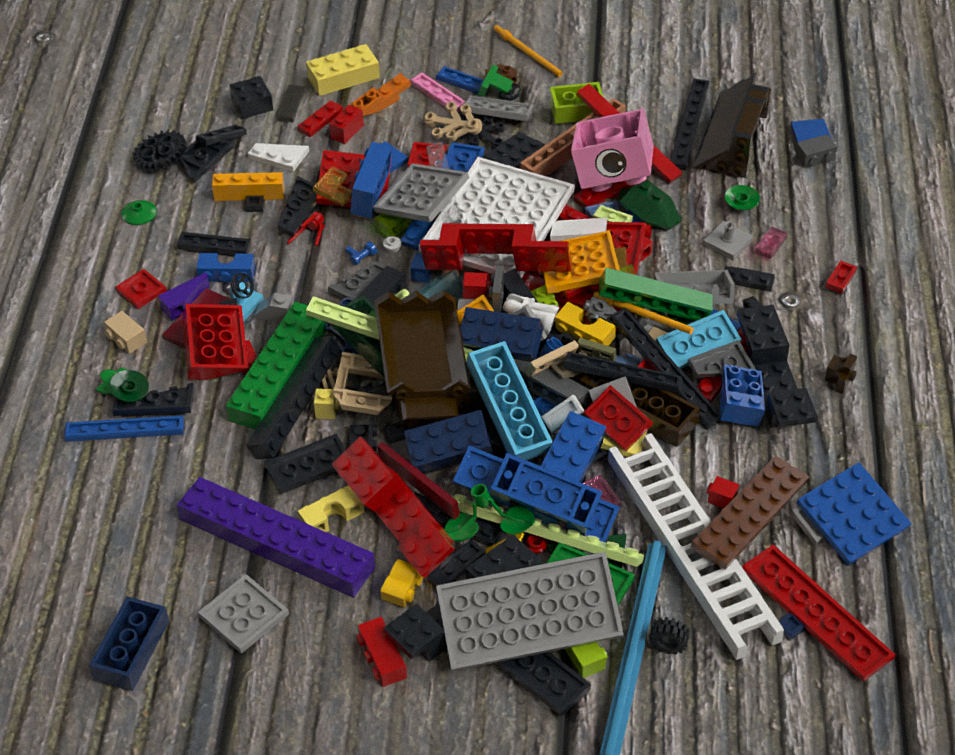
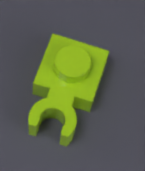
(543, 297)

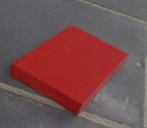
(622, 419)

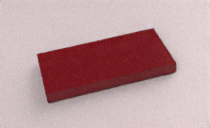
(175, 332)

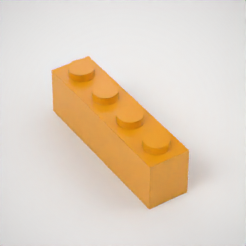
(239, 185)

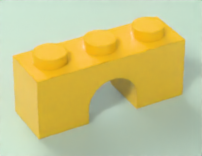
(571, 319)

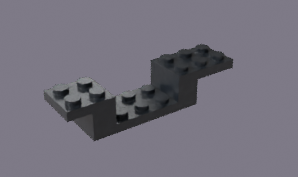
(768, 352)
(424, 631)

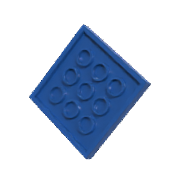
(853, 513)

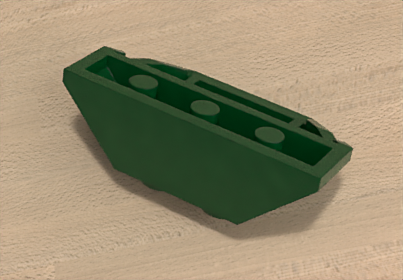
(649, 204)

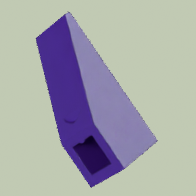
(174, 300)

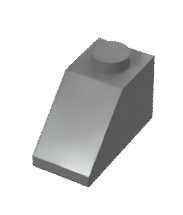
(274, 307)

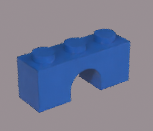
(224, 272)

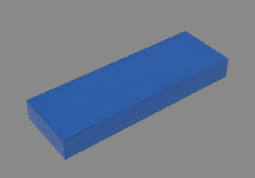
(459, 79)

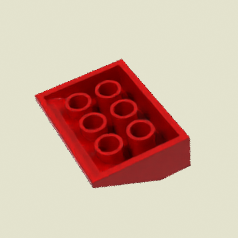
(214, 340)

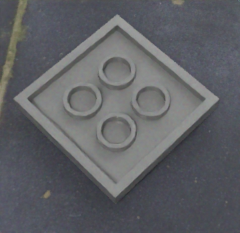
(243, 613)

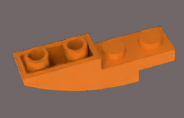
(385, 96)

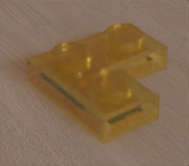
(331, 188)

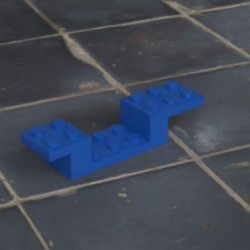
(538, 489)

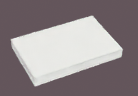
(575, 228)

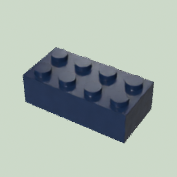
(485, 328)
(447, 441)
(129, 643)

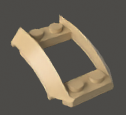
(357, 400)

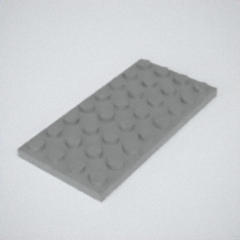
(529, 611)

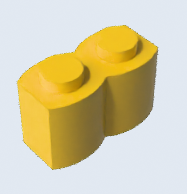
(401, 584)

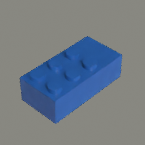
(370, 179)

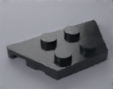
(202, 158)

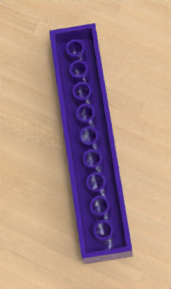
(276, 537)

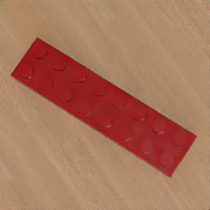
(819, 613)

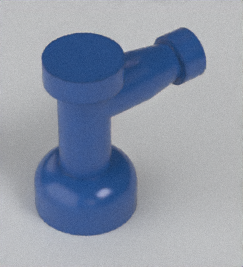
(369, 249)

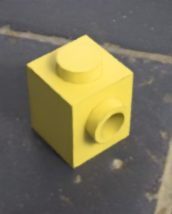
(325, 404)

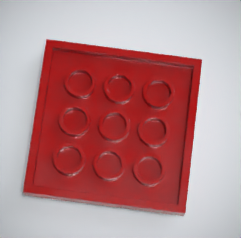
(347, 163)

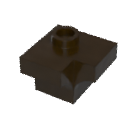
(841, 371)

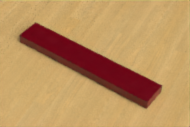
(419, 480)

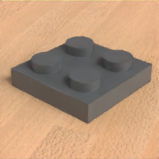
(497, 290)

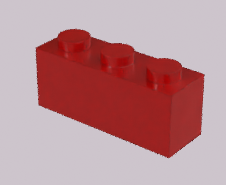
(381, 652)

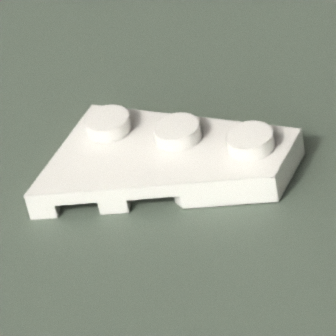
(277, 155)

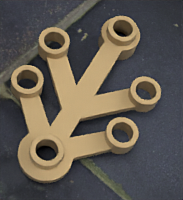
(472, 126)

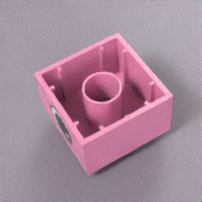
(613, 150)

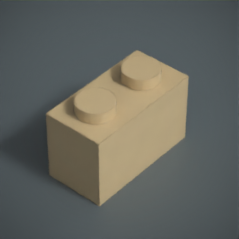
(125, 332)

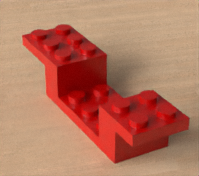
(514, 239)
(386, 493)

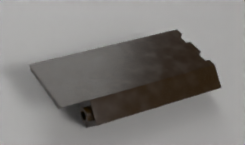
(422, 353)

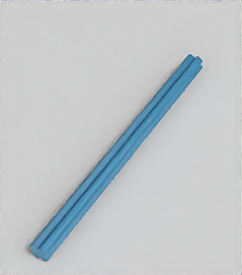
(633, 650)

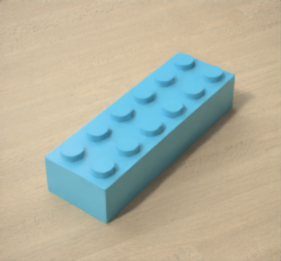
(509, 401)

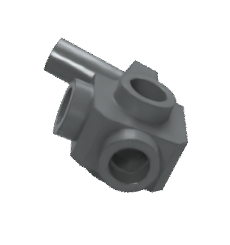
(597, 308)

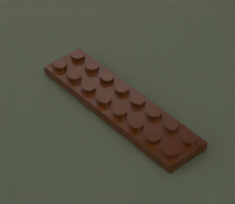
(749, 512)

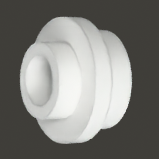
(392, 244)

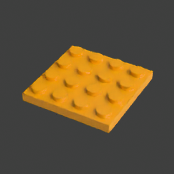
(589, 258)

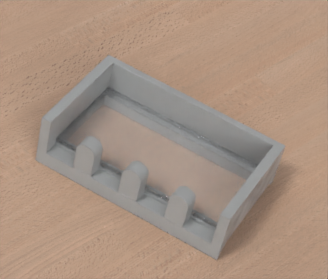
(713, 282)

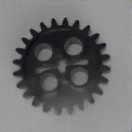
(160, 151)

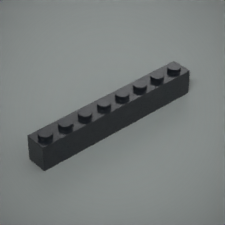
(293, 398)

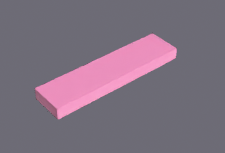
(435, 91)

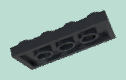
(514, 150)
(305, 464)
(548, 680)

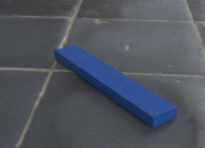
(124, 428)

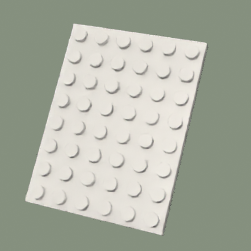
(506, 196)

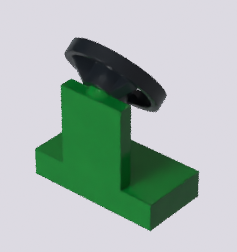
(501, 83)

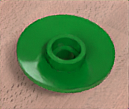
(742, 197)
(139, 212)

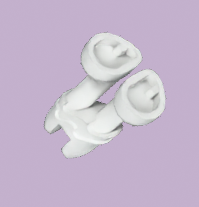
(544, 312)

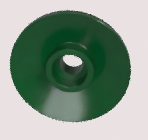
(129, 380)

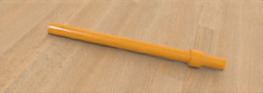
(507, 36)
(647, 314)

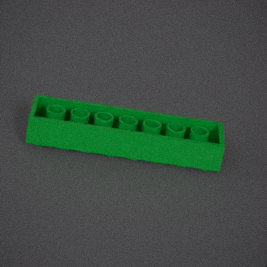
(274, 366)

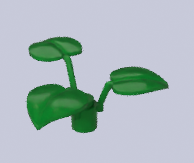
(464, 527)

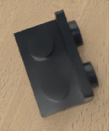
(366, 432)

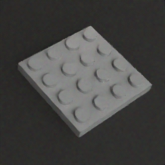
(421, 192)

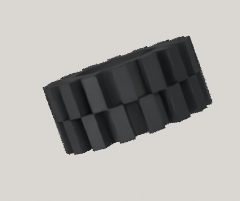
(669, 635)

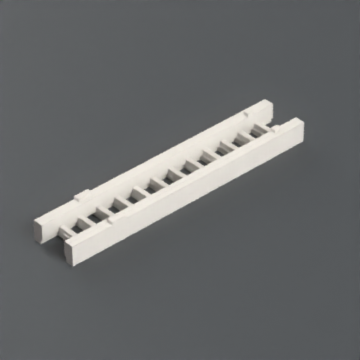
(691, 509)

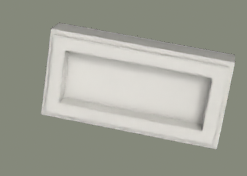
(555, 417)

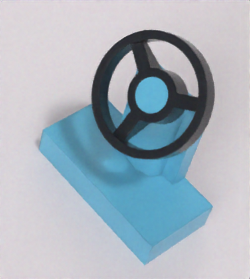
(247, 298)

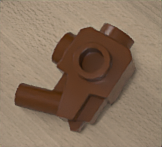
(506, 71)

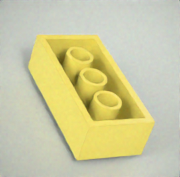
(342, 69)

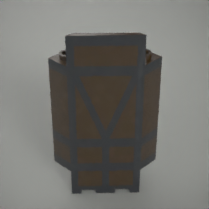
(731, 128)

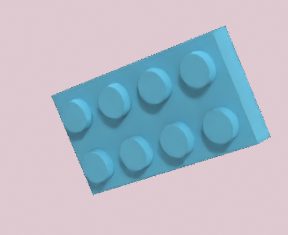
(707, 335)

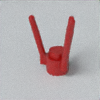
(314, 222)

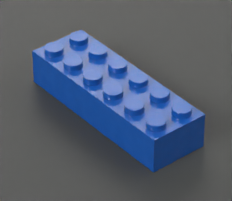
(572, 453)

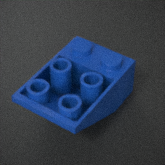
(742, 396)

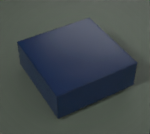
(791, 626)

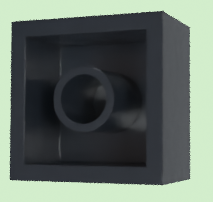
(251, 97)

